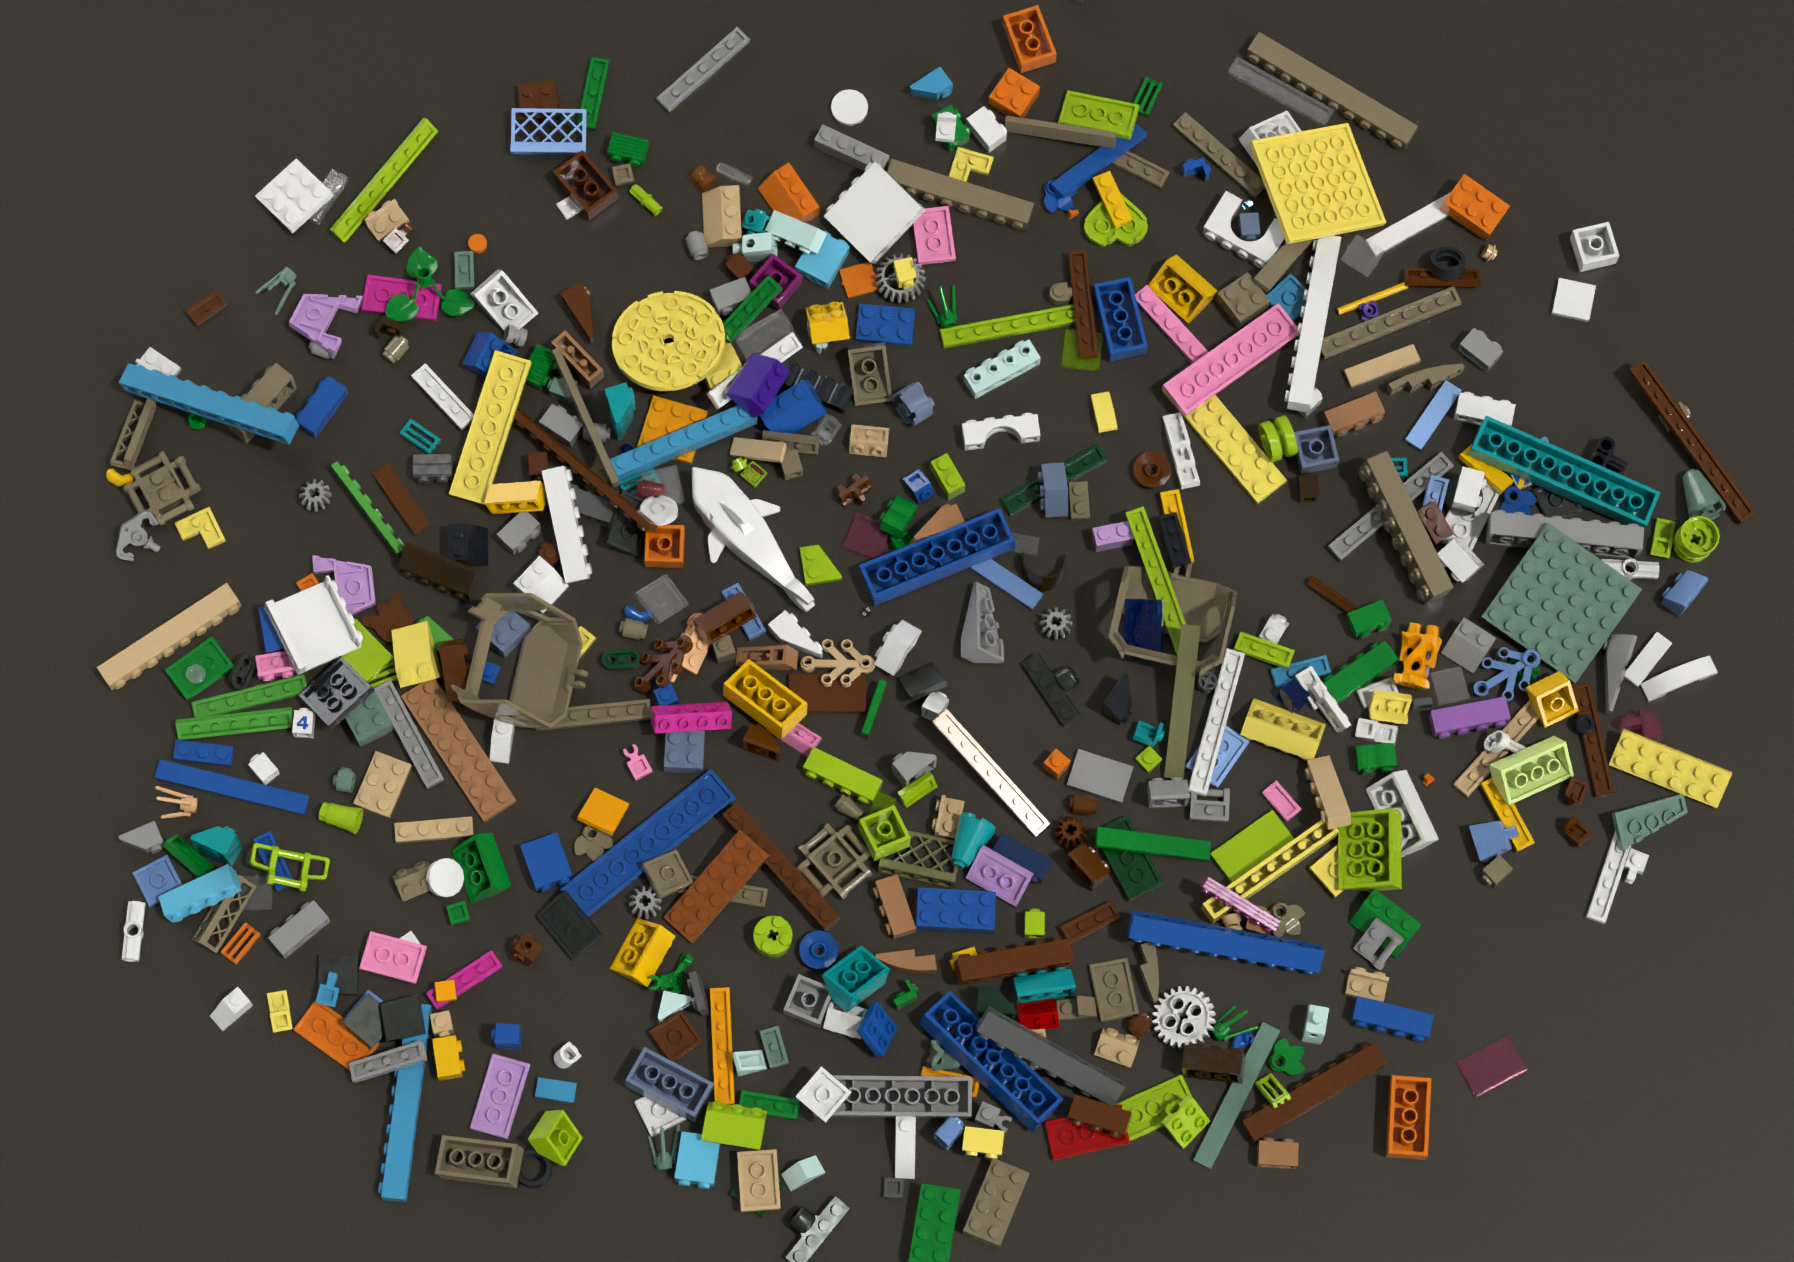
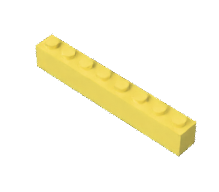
(1272, 867)

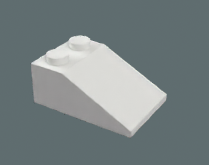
(1274, 126)
(503, 301)

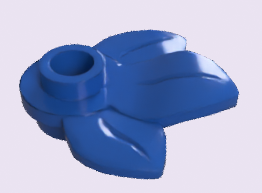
(1053, 200)
(1521, 503)

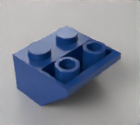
(482, 350)

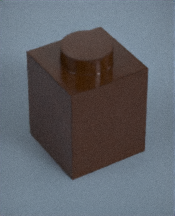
(738, 267)
(537, 463)

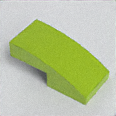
(1662, 538)

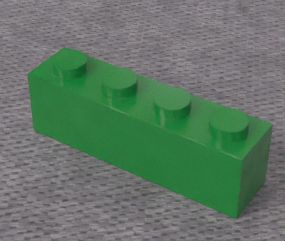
(1360, 672)

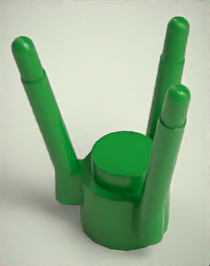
(946, 318)
(1222, 1029)

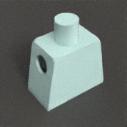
(756, 247)
(1315, 1023)

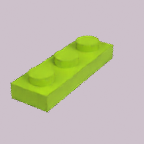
(1264, 650)

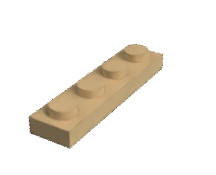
(434, 830)

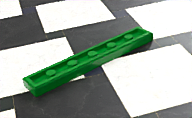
(1152, 844)

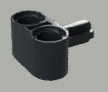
(1605, 456)

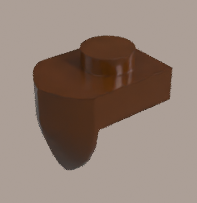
(1575, 791)
(1576, 832)

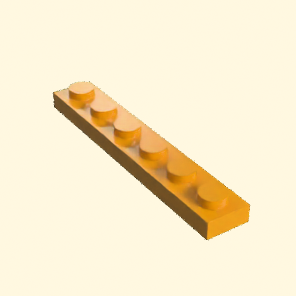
(722, 1045)

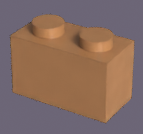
(1277, 1154)

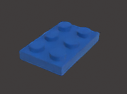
(885, 324)

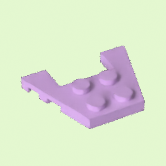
(315, 315)
(353, 582)

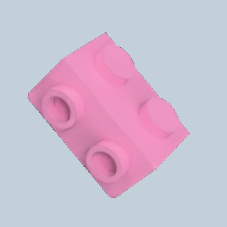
(274, 665)

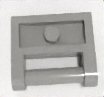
(1210, 810)
(1373, 939)

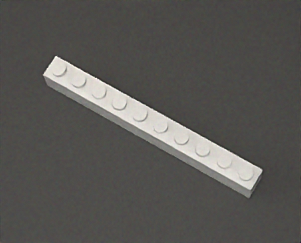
(1313, 324)

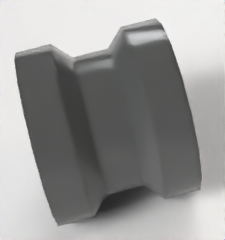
(1207, 679)

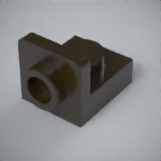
(390, 326)

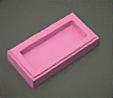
(1281, 801)

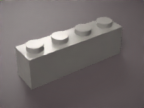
(848, 149)

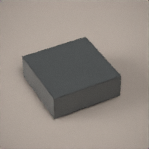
(1421, 703)
(893, 1188)

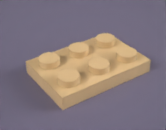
(382, 784)
(758, 1180)

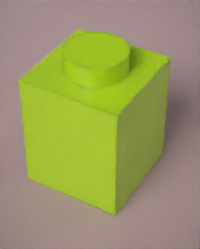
(1034, 924)

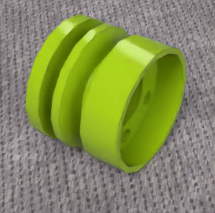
(1699, 530)

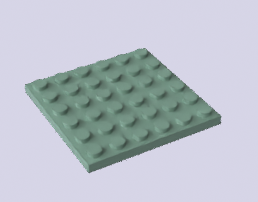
(1561, 602)

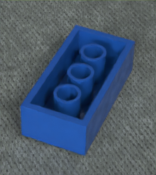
(1120, 319)
(956, 911)

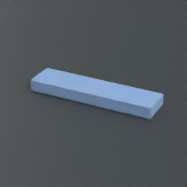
(1433, 415)

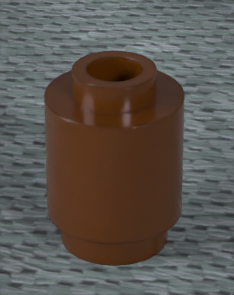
(1083, 804)

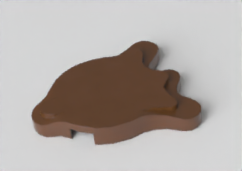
(390, 617)

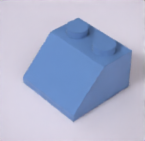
(1684, 592)

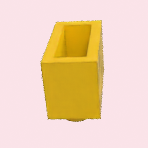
(447, 1057)

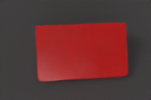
(1038, 1014)

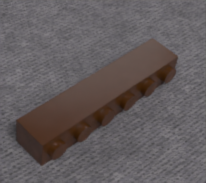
(1013, 961)

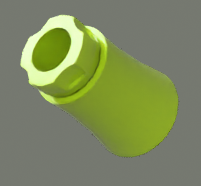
(341, 816)

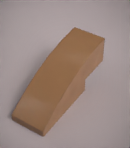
(907, 962)

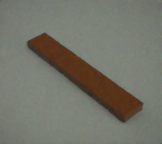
(1083, 304)
(1593, 743)

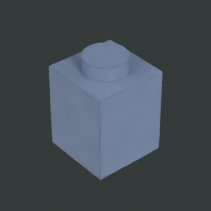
(1249, 226)

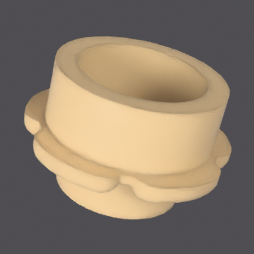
(1489, 252)

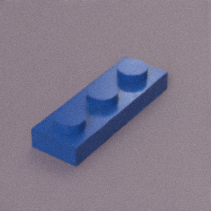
(203, 753)
(281, 868)

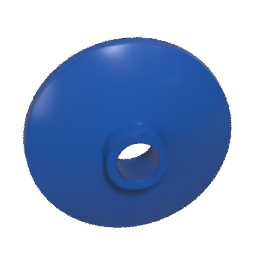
(817, 940)

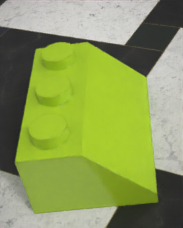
(734, 1125)

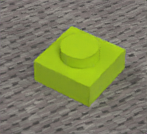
(1148, 759)

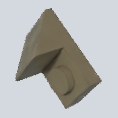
(1076, 1008)

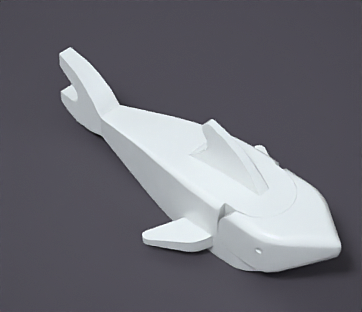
(741, 528)

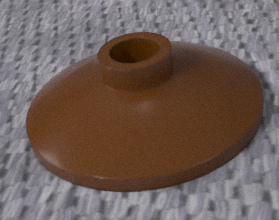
(1154, 461)

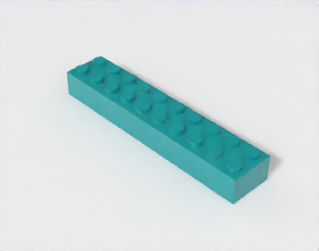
(1563, 473)

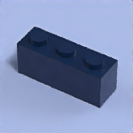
(1024, 856)

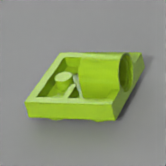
(1184, 1120)

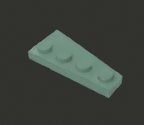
(1644, 819)

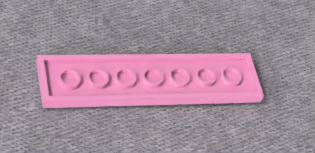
(1231, 359)

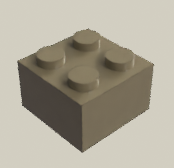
(1243, 300)

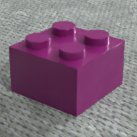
(783, 274)

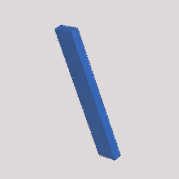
(1095, 163)

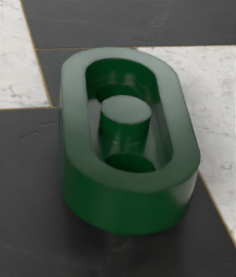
(621, 657)

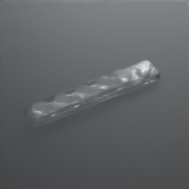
(1280, 91)

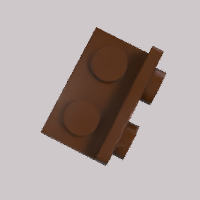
(1434, 523)

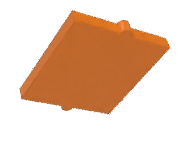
(858, 280)

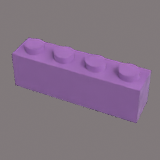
(1469, 717)

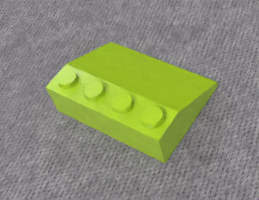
(1370, 851)

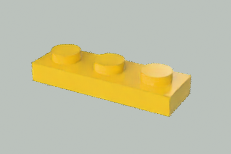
(1112, 199)

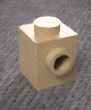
(442, 1024)

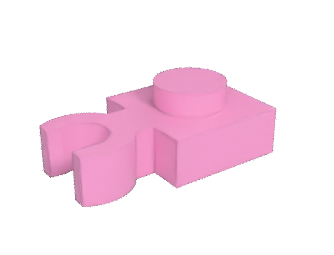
(638, 765)

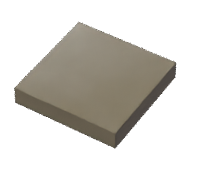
(667, 874)

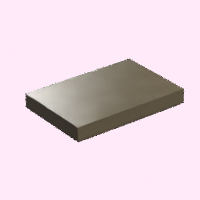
(1114, 990)

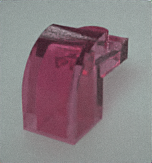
(1646, 722)

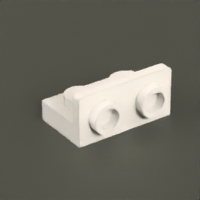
(155, 360)

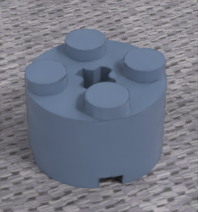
(913, 404)

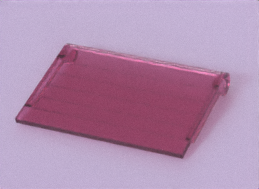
(1492, 1066)

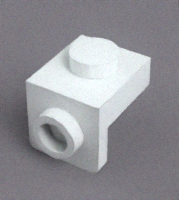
(1274, 628)

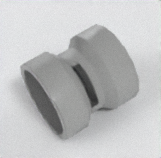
(515, 336)

